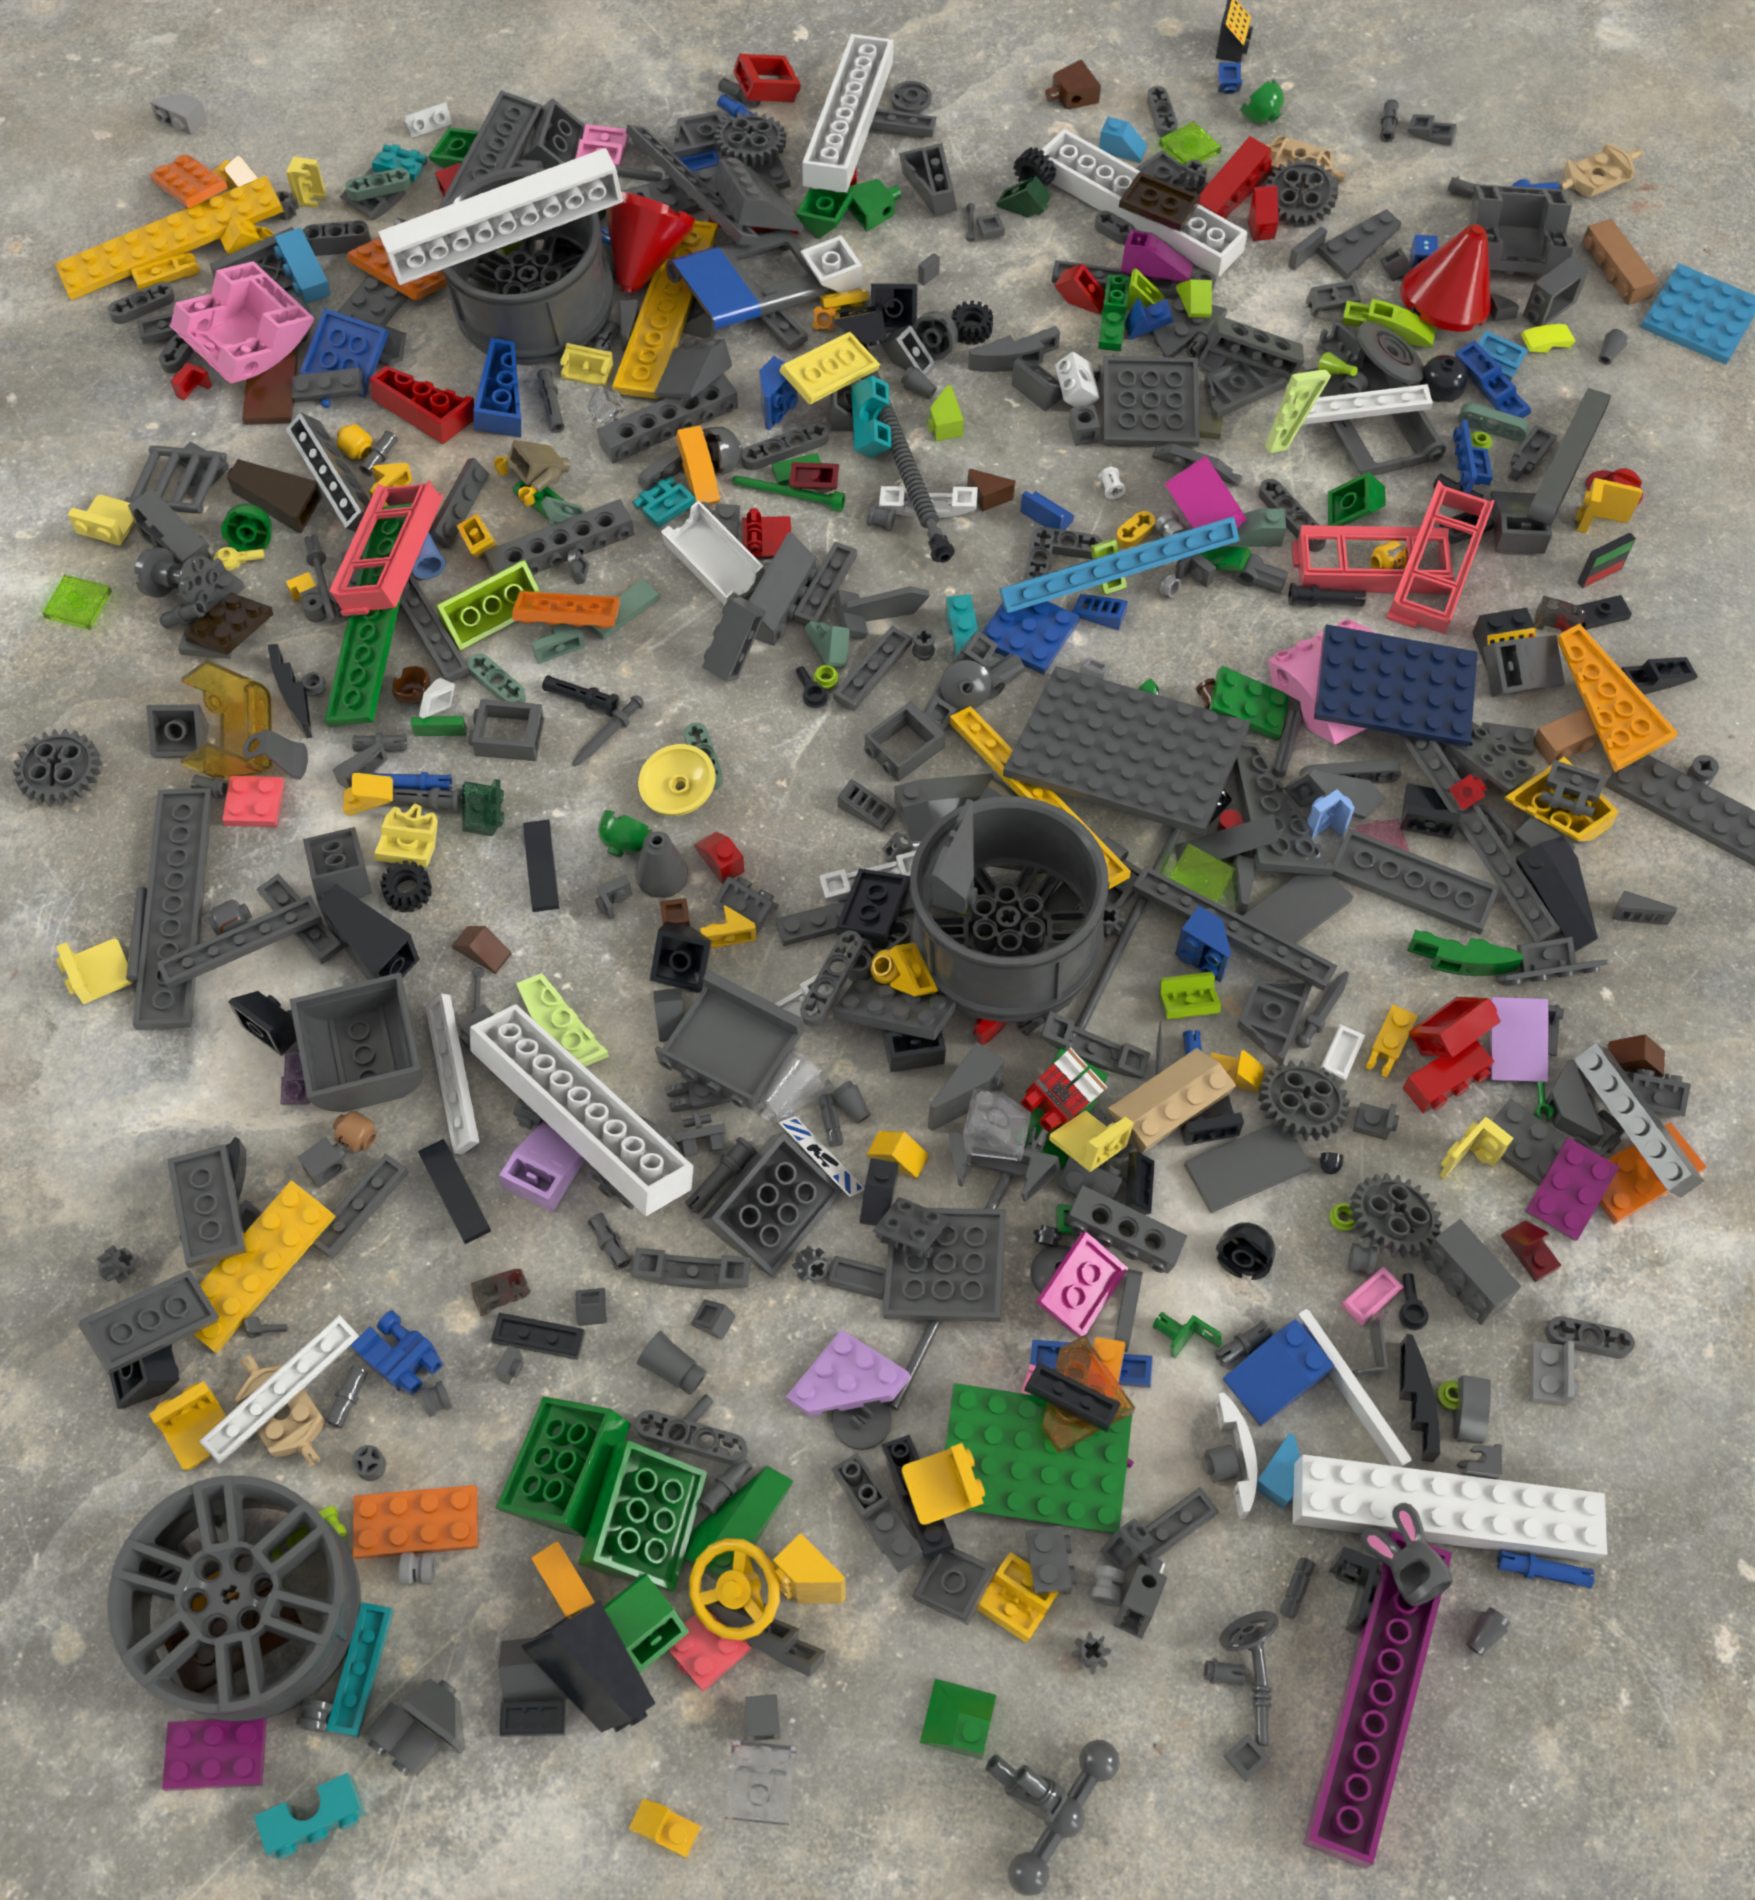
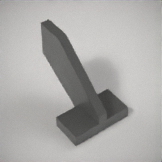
(856, 611)
(1316, 783)

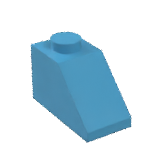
(1121, 140)
(1278, 1477)

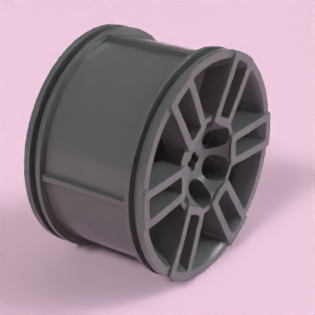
(532, 297)
(1041, 969)
(153, 1546)

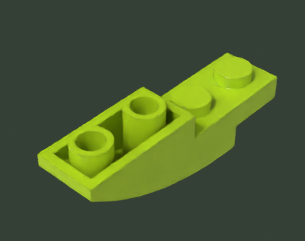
(1392, 316)

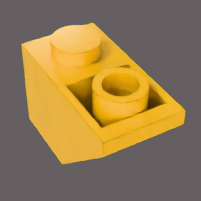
(242, 234)

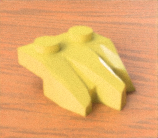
(407, 837)

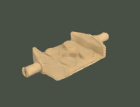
(1287, 148)
(1611, 166)
(295, 1431)

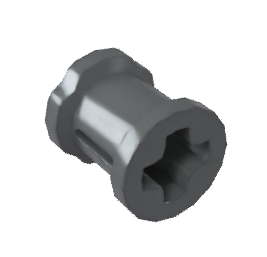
(881, 517)
(923, 640)

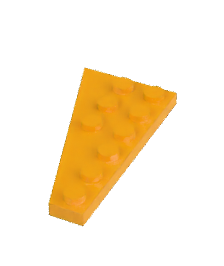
(1619, 710)

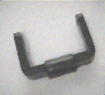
(1612, 1142)

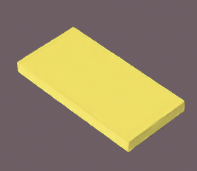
(829, 367)

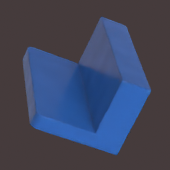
(1045, 511)

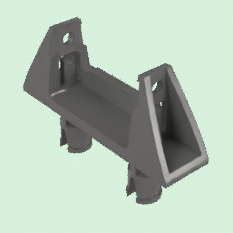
(1035, 1165)

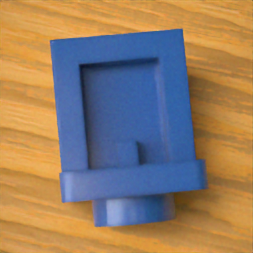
(1229, 77)

